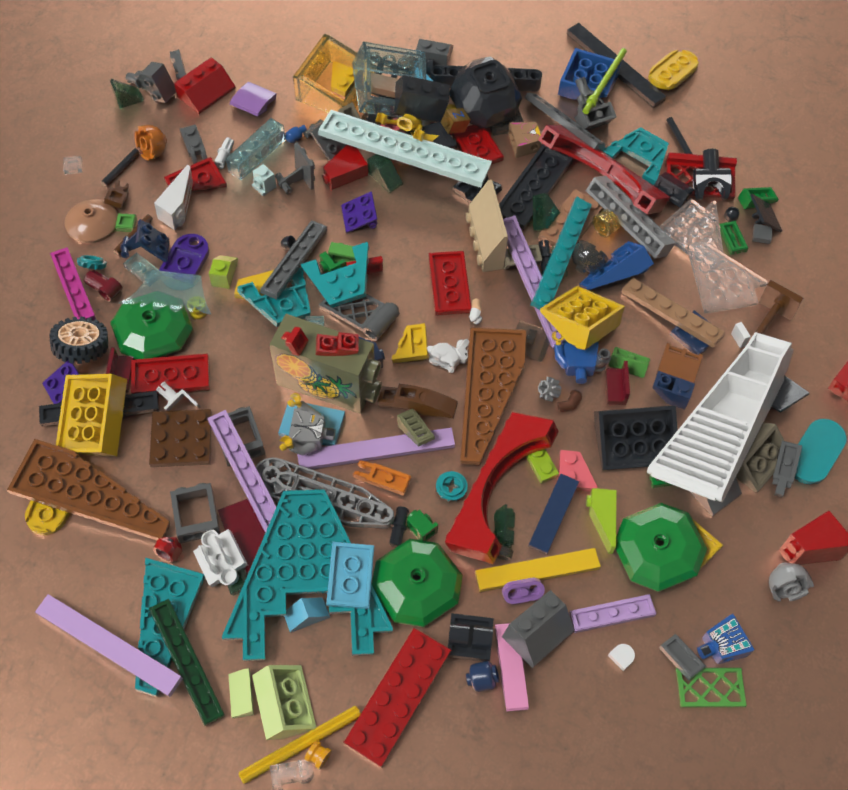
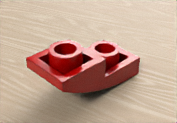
(338, 345)

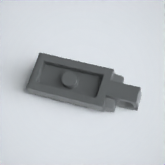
(178, 63)
(786, 466)

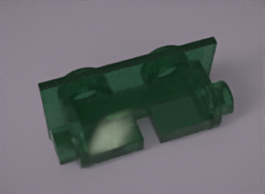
(504, 518)

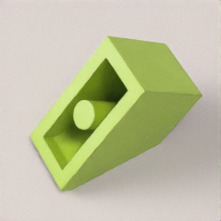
(222, 271)

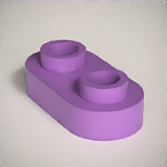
(522, 592)

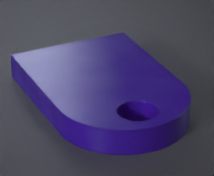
(186, 257)

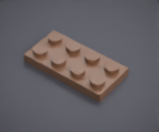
(552, 233)

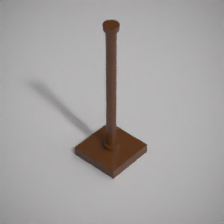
(779, 301)

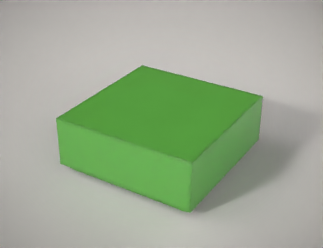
(125, 222)

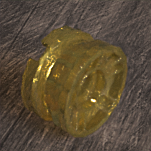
(606, 223)

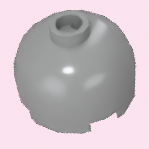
(789, 581)

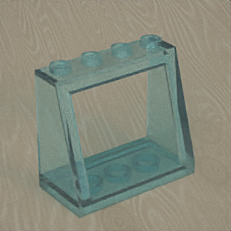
(384, 60)

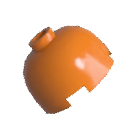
(151, 141)

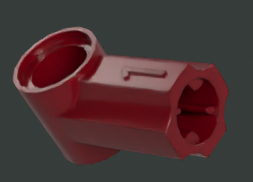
(106, 287)

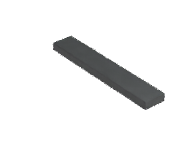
(565, 121)
(293, 259)

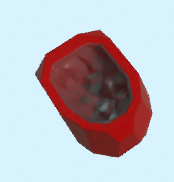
(168, 548)

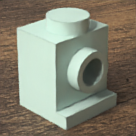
(263, 180)

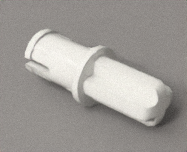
(223, 153)

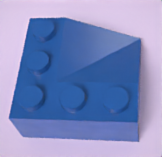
(591, 67)

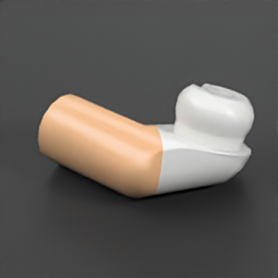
(475, 311)

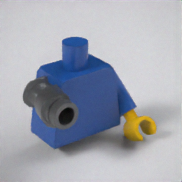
(579, 361)

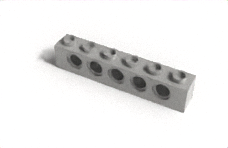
(631, 218)

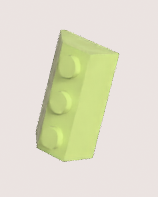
(283, 701)

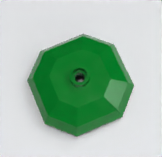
(150, 338)
(657, 565)
(420, 600)

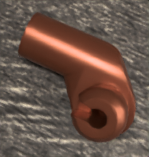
(572, 402)

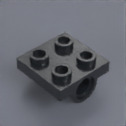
(470, 637)

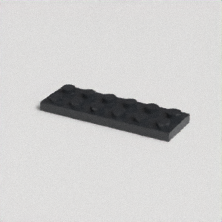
(537, 178)

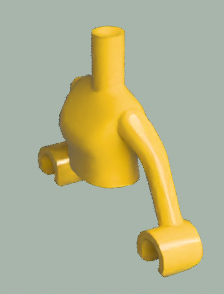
(407, 123)

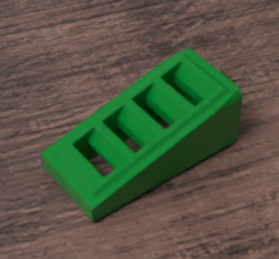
(746, 201)

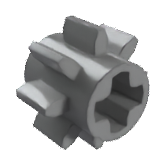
(549, 389)

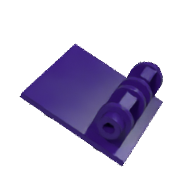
(359, 212)
(55, 383)

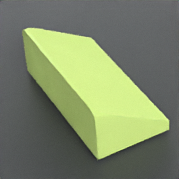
(241, 693)

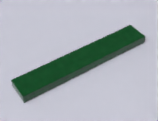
(186, 662)

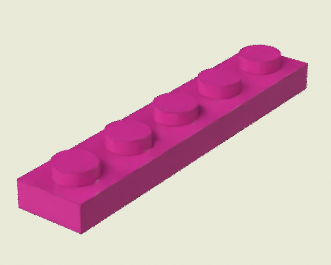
(72, 284)

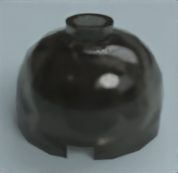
(587, 258)

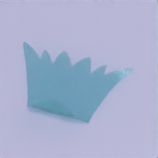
(171, 289)

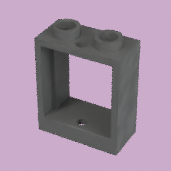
(253, 448)
(194, 531)

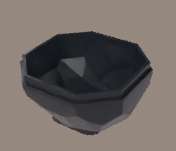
(483, 99)

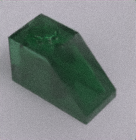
(384, 172)

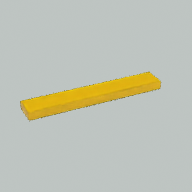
(539, 568)

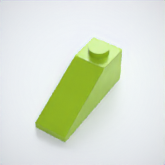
(603, 515)

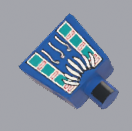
(725, 642)

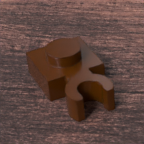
(117, 195)

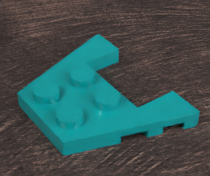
(643, 147)
(344, 283)
(291, 301)

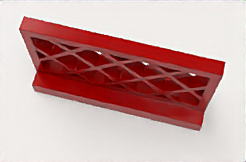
(690, 161)

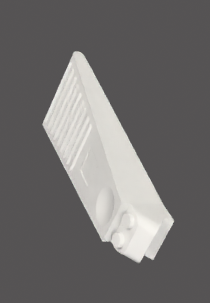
(724, 425)

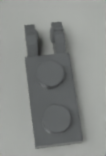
(193, 142)

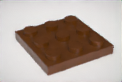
(180, 438)

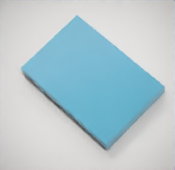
(333, 419)
(350, 575)

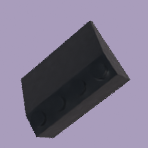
(633, 435)

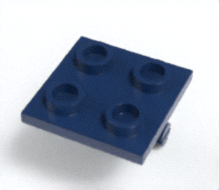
(147, 238)

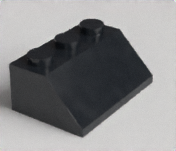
(421, 98)

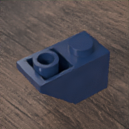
(673, 389)

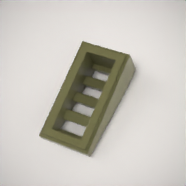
(414, 426)

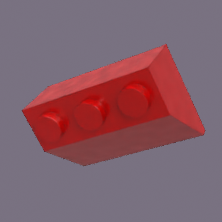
(204, 85)

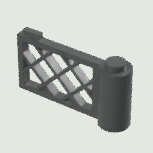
(378, 319)

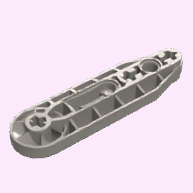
(337, 496)

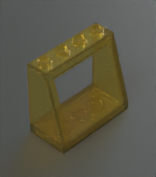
(305, 78)

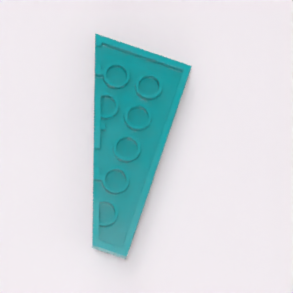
(163, 583)

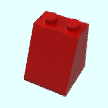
(817, 542)

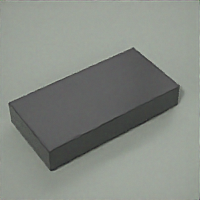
(682, 657)

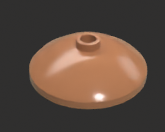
(91, 221)

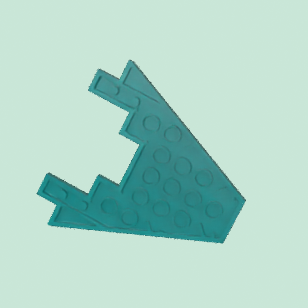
(297, 561)

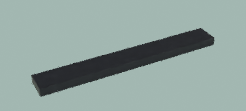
(626, 72)

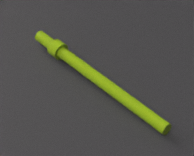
(593, 99)

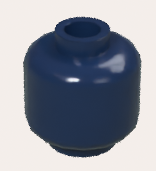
(482, 676)

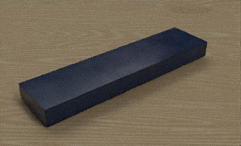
(553, 514)

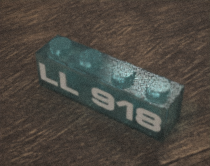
(255, 149)

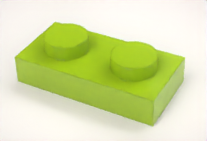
(542, 466)

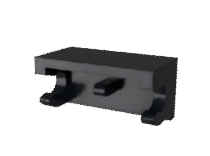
(674, 188)

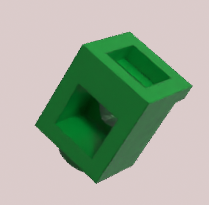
(421, 525)

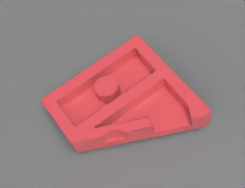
(573, 465)

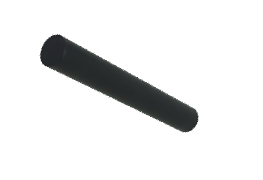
(678, 135)
(120, 167)

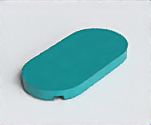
(819, 450)

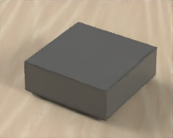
(762, 234)

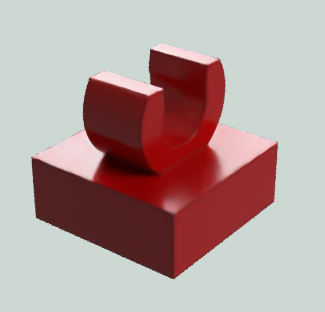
(295, 340)

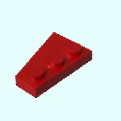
(204, 176)

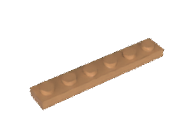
(673, 312)

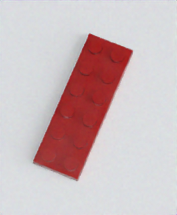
(397, 697)

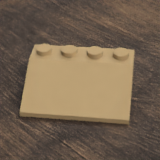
(487, 229)

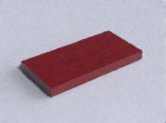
(245, 528)

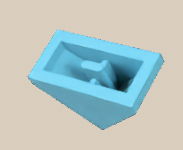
(305, 613)

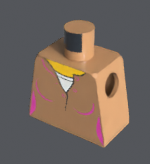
(524, 138)

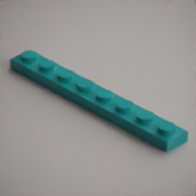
(561, 253)

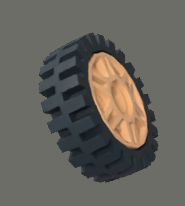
(78, 340)

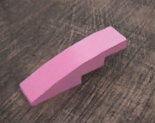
(511, 673)

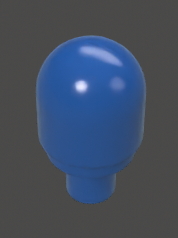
(295, 134)

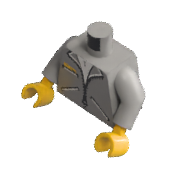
(306, 429)

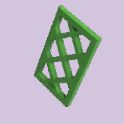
(701, 702)

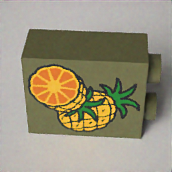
(338, 380)

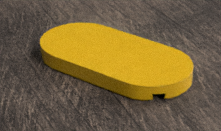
(673, 69)
(44, 518)

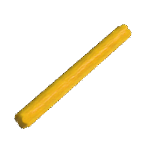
(299, 744)

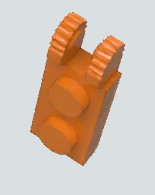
(383, 477)

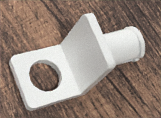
(173, 397)

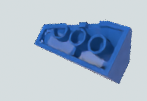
(625, 262)

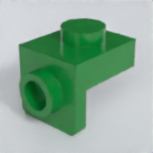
(327, 264)

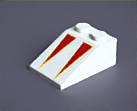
(174, 201)

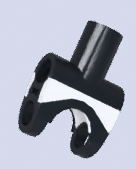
(711, 176)

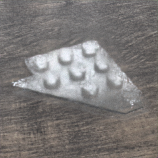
(694, 225)
(722, 280)

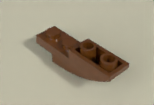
(420, 399)

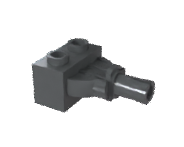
(155, 81)
(599, 115)

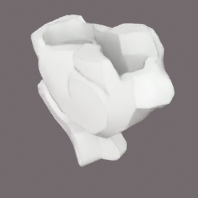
(448, 356)

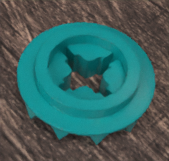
(91, 262)
(445, 480)

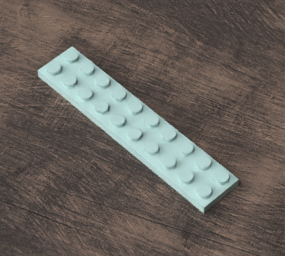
(405, 148)

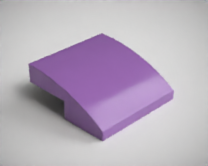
(253, 98)

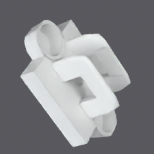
(220, 558)

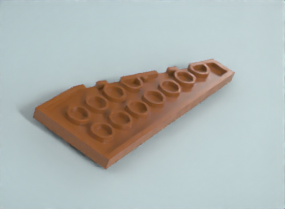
(492, 373)
(72, 485)

